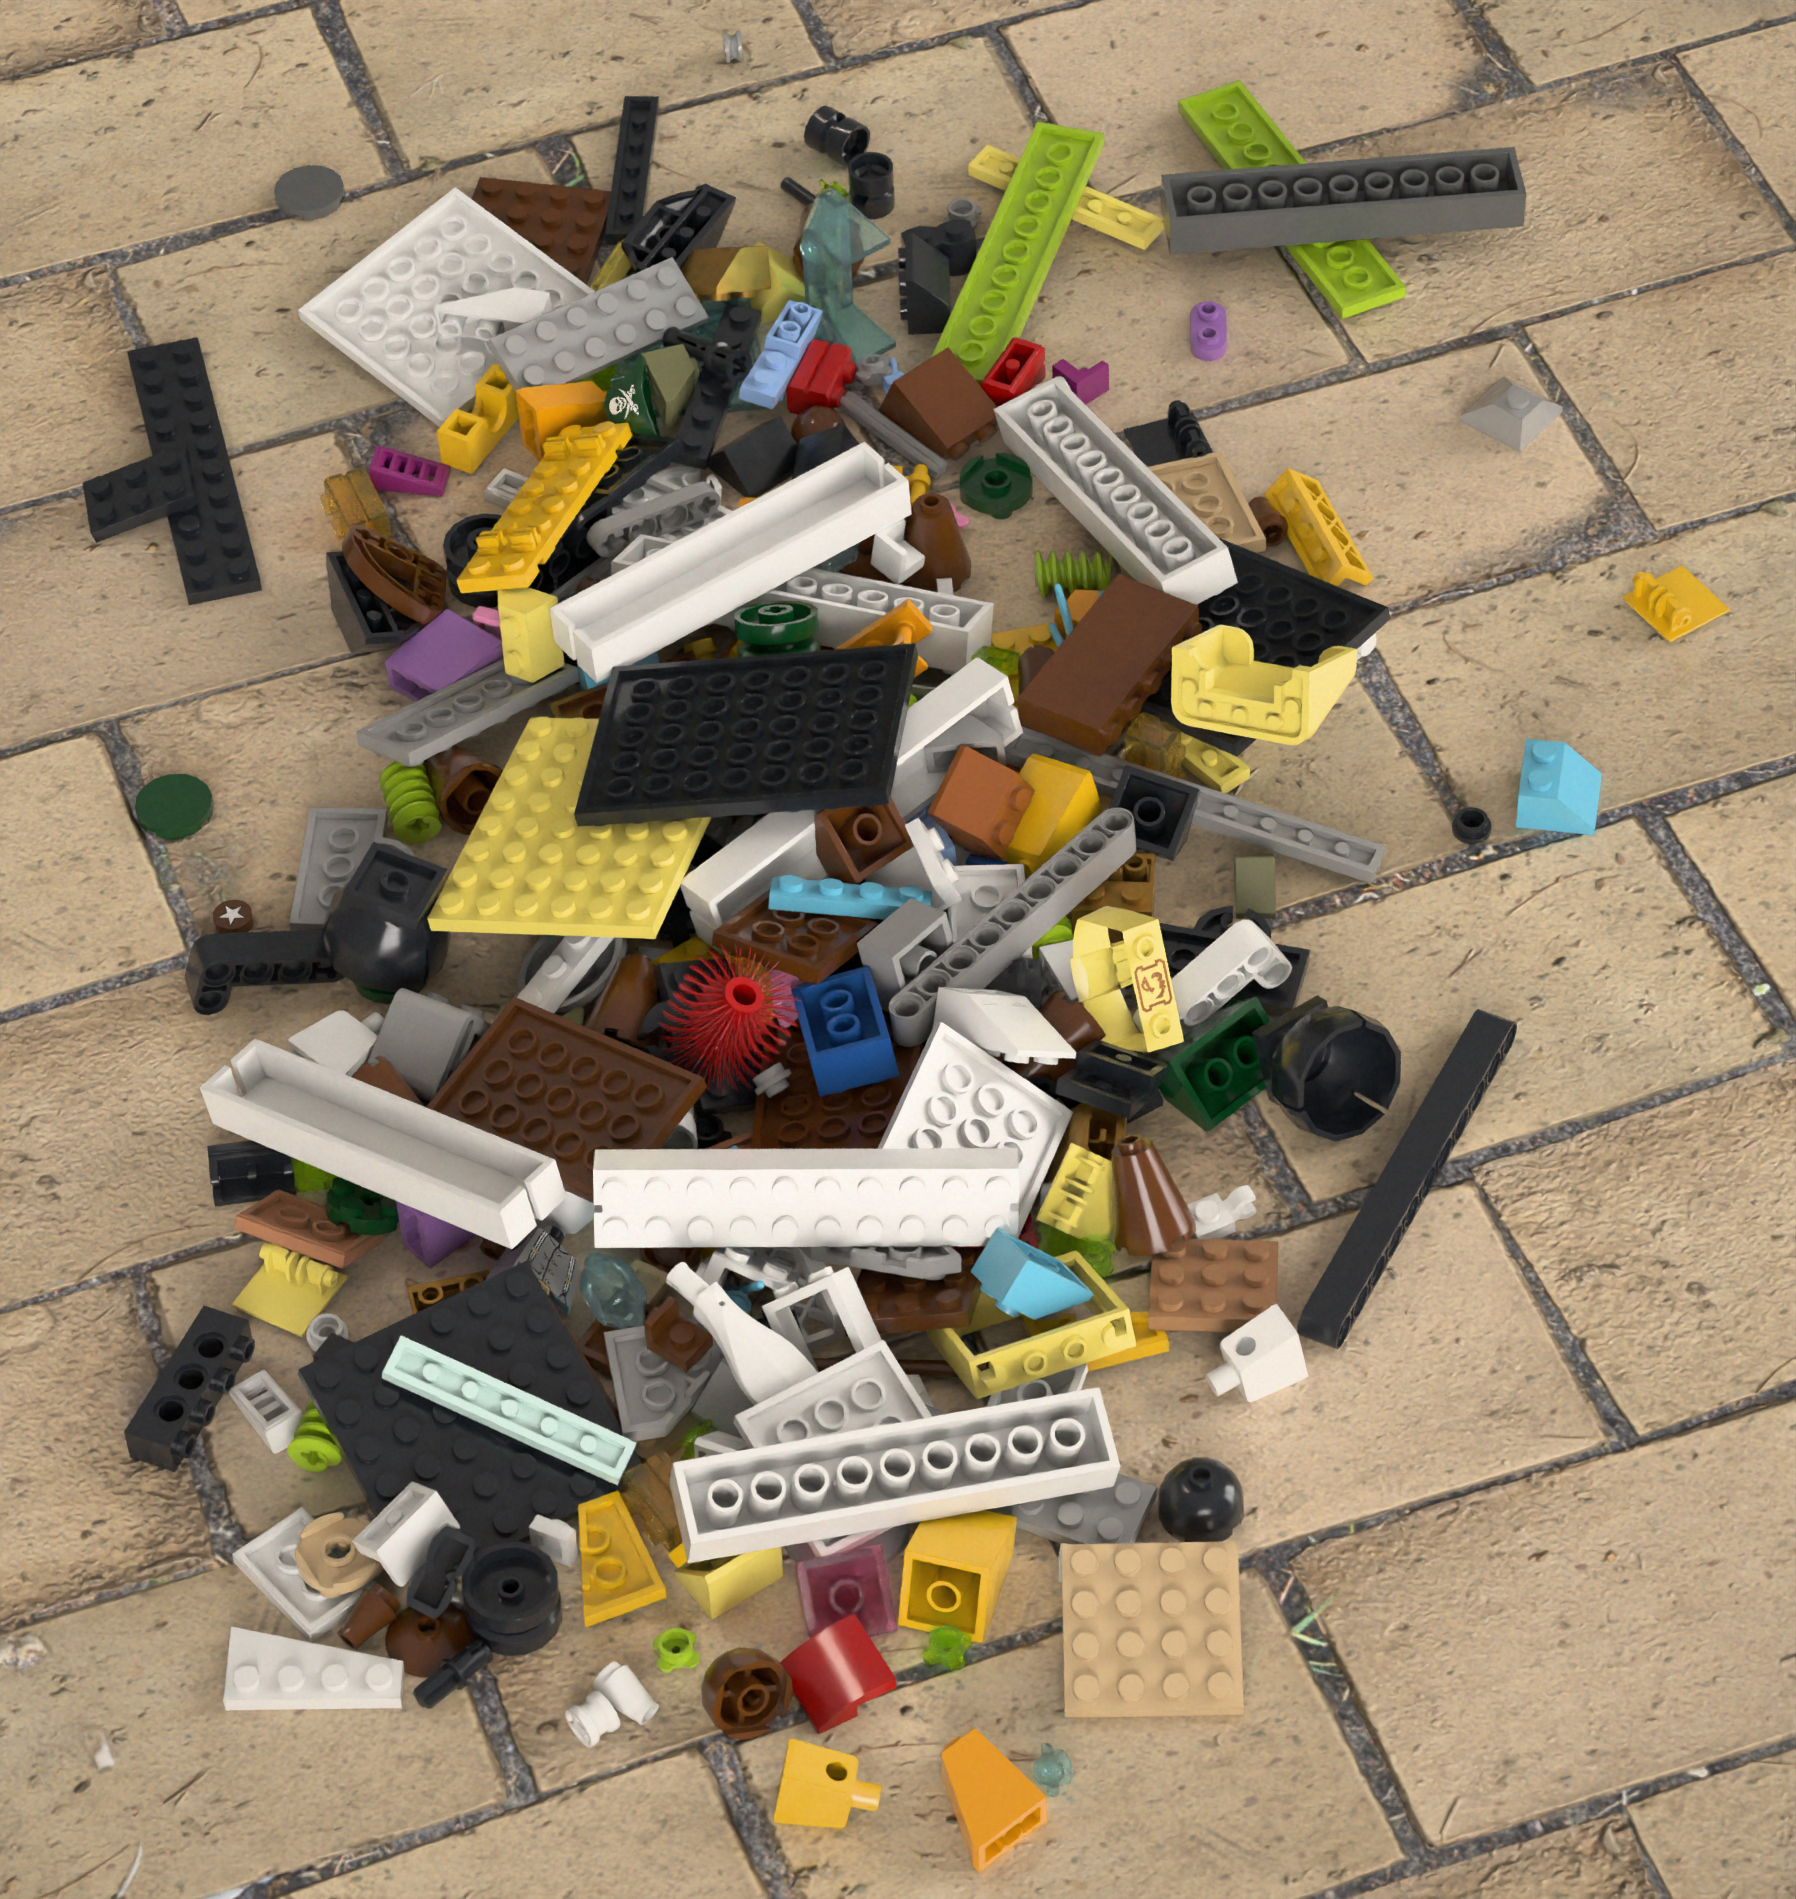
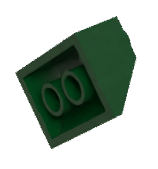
(1216, 1064)

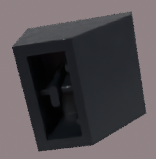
(925, 285)

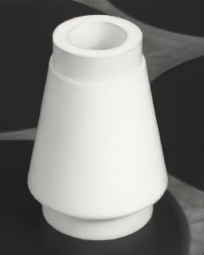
(625, 1692)

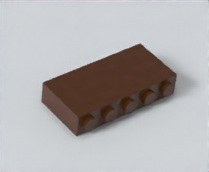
(1108, 665)

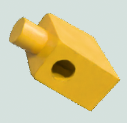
(821, 1787)

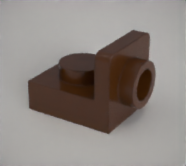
(675, 1337)

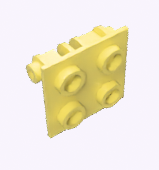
(1081, 1196)
(289, 1289)

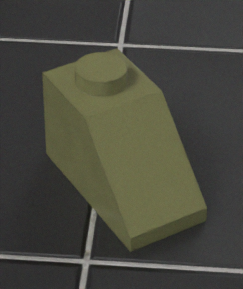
(671, 381)

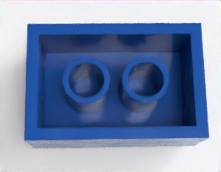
(845, 1031)

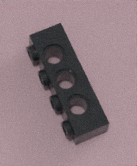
(189, 1389)

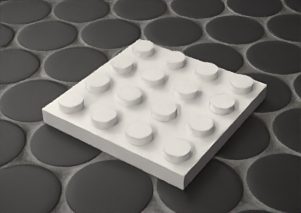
(975, 1101)
(846, 1397)

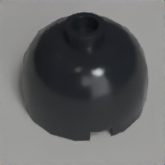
(1201, 1500)

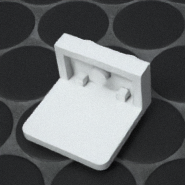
(922, 867)
(774, 1273)

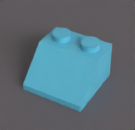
(1557, 789)
(1026, 1278)

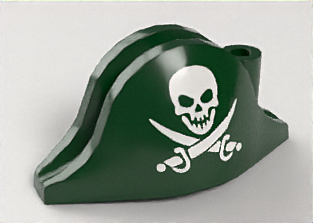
(631, 400)

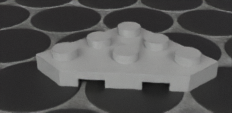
(912, 1261)
(651, 1390)

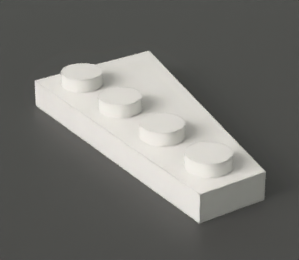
(298, 1674)

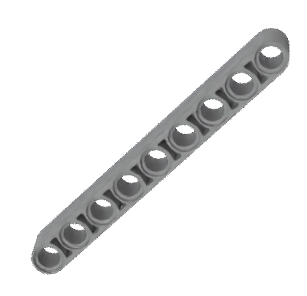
(1016, 922)

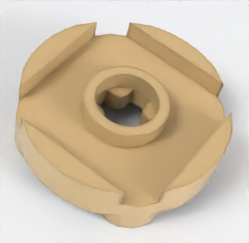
(315, 1556)

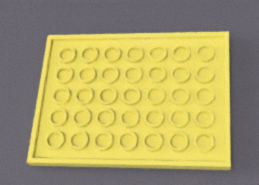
(542, 873)

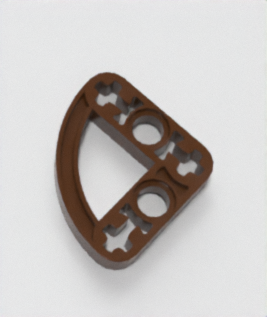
(373, 554)

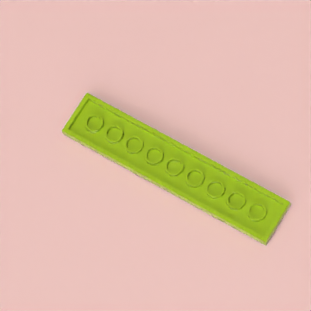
(1244, 136)
(1020, 245)

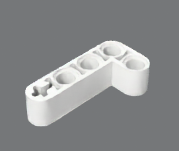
(1223, 971)

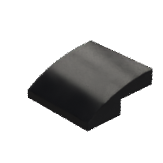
(1112, 1078)

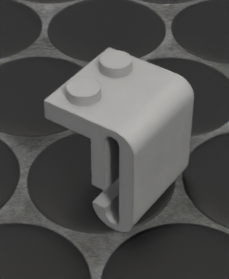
(426, 1039)

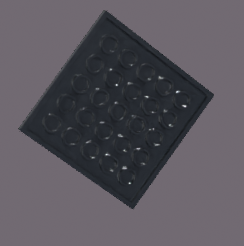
(1288, 621)
(480, 1474)

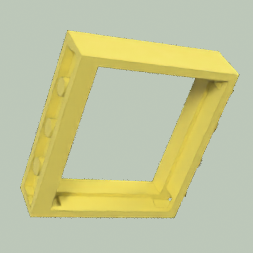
(1044, 1353)

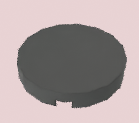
(309, 192)

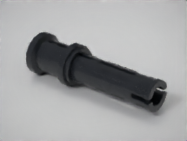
(716, 355)

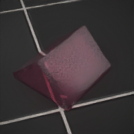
(843, 1585)

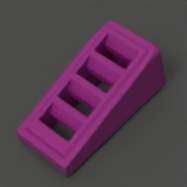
(395, 472)

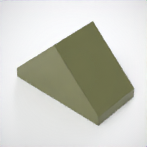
(1255, 885)

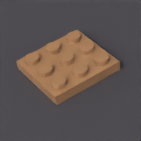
(1212, 1284)

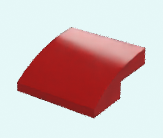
(837, 1673)

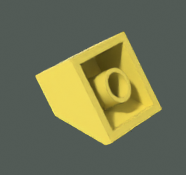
(528, 633)

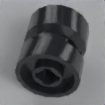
(836, 135)
(871, 184)

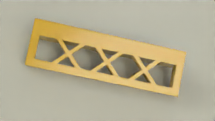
(1316, 529)

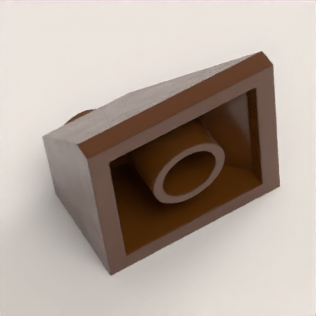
(859, 840)

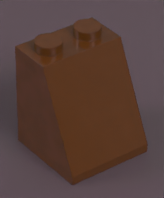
(941, 406)

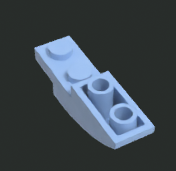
(781, 354)

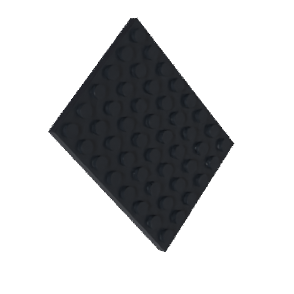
(748, 735)

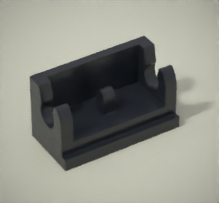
(248, 1172)

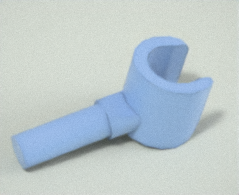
(894, 375)

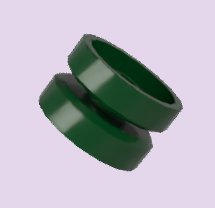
(776, 628)

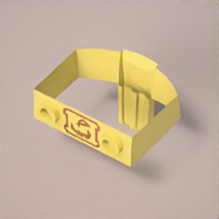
(1139, 960)

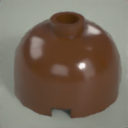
(745, 1692)

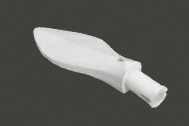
(756, 1355)

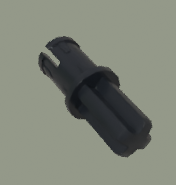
(452, 1674)

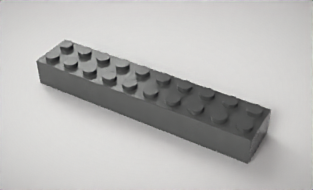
(1342, 200)

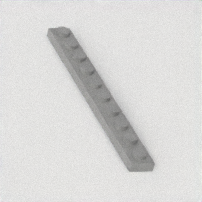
(1224, 812)

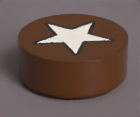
(233, 917)

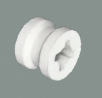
(592, 1719)

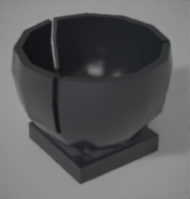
(380, 924)
(1320, 1059)

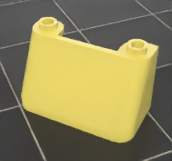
(1228, 692)

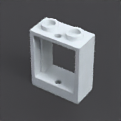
(847, 1302)

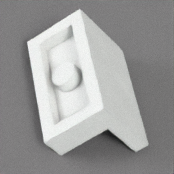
(404, 1530)

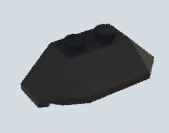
(678, 227)
(361, 615)

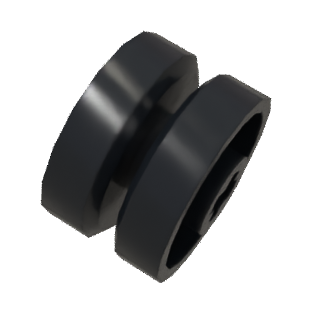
(459, 549)
(512, 1598)

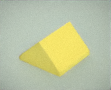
(785, 286)
(730, 1580)

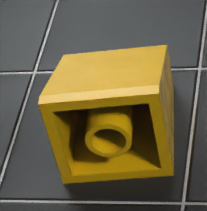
(1058, 811)
(956, 1572)

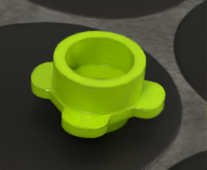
(673, 1640)

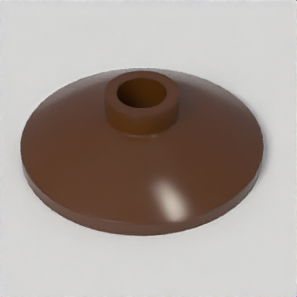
(425, 1651)

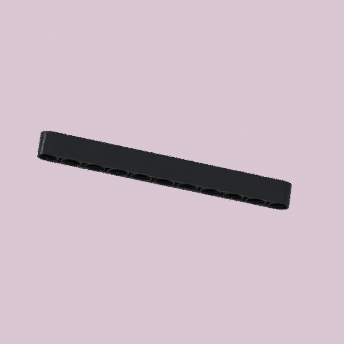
(1406, 1180)

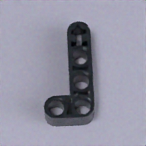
(253, 959)

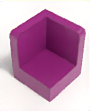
(1084, 383)

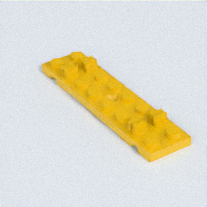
(543, 507)

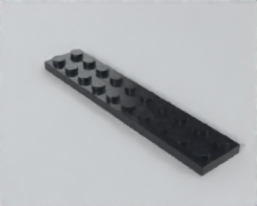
(181, 410)

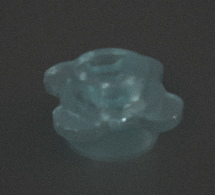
(1053, 1769)

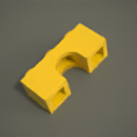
(470, 437)

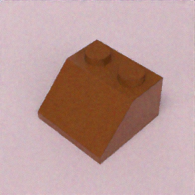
(980, 803)

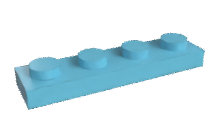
(840, 898)

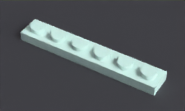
(509, 1410)

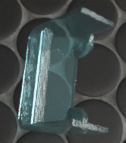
(829, 244)

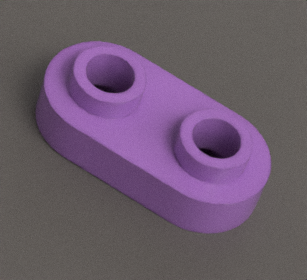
(1208, 331)

